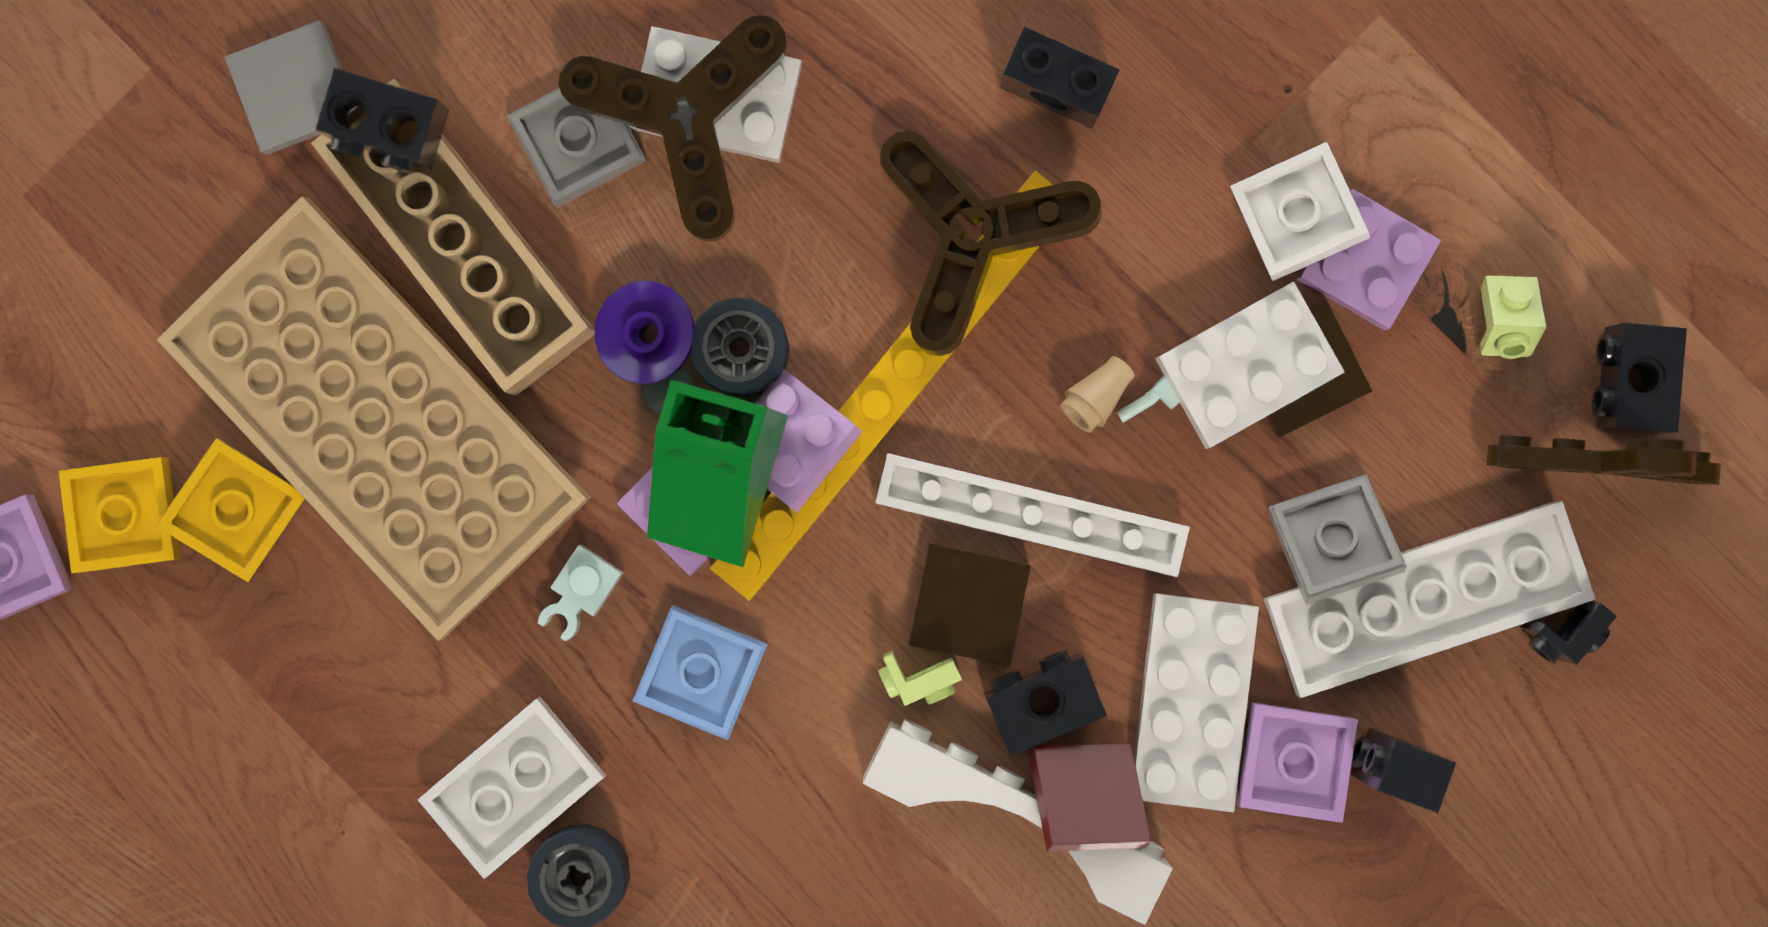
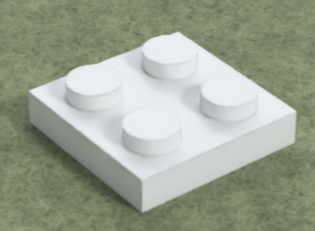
(1300, 211)

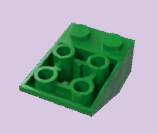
(711, 471)

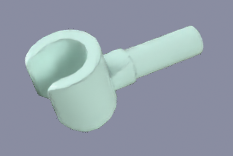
(1161, 390)

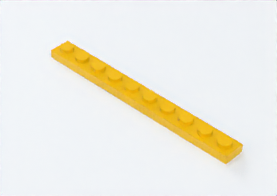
(874, 410)

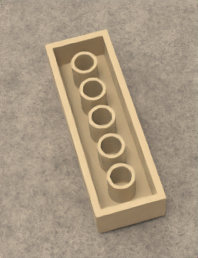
(466, 257)

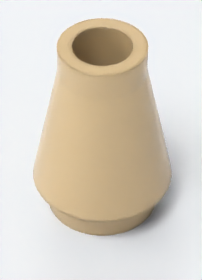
(1095, 396)

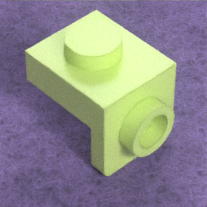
(1512, 316)
(932, 683)

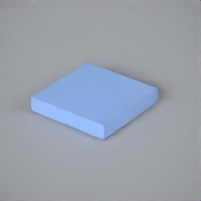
(700, 672)

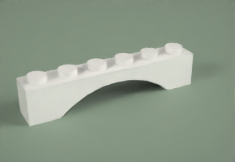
(923, 772)

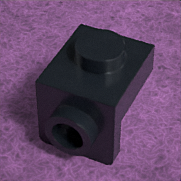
(1580, 633)

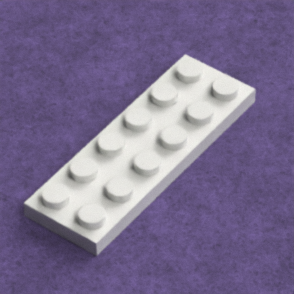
(1444, 598)

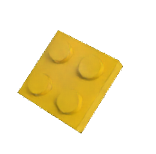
(231, 510)
(115, 514)

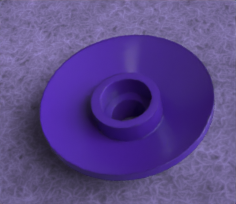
(622, 328)

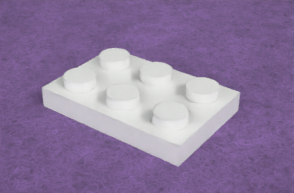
(756, 123)
(1249, 365)
(511, 787)

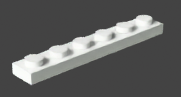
(1032, 515)

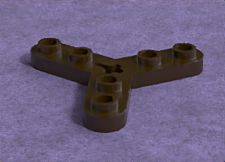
(649, 101)
(1010, 225)
(1643, 459)

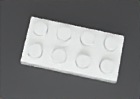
(1194, 701)

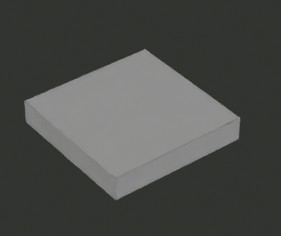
(285, 84)
(572, 147)
(1336, 539)

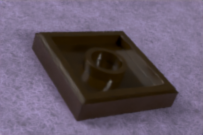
(1334, 393)
(969, 605)

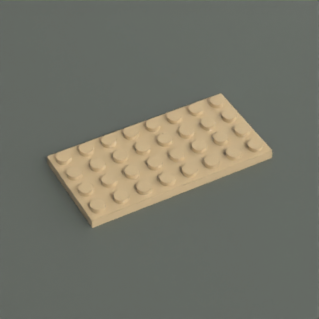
(373, 418)

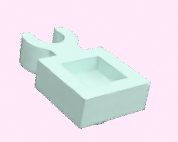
(583, 585)

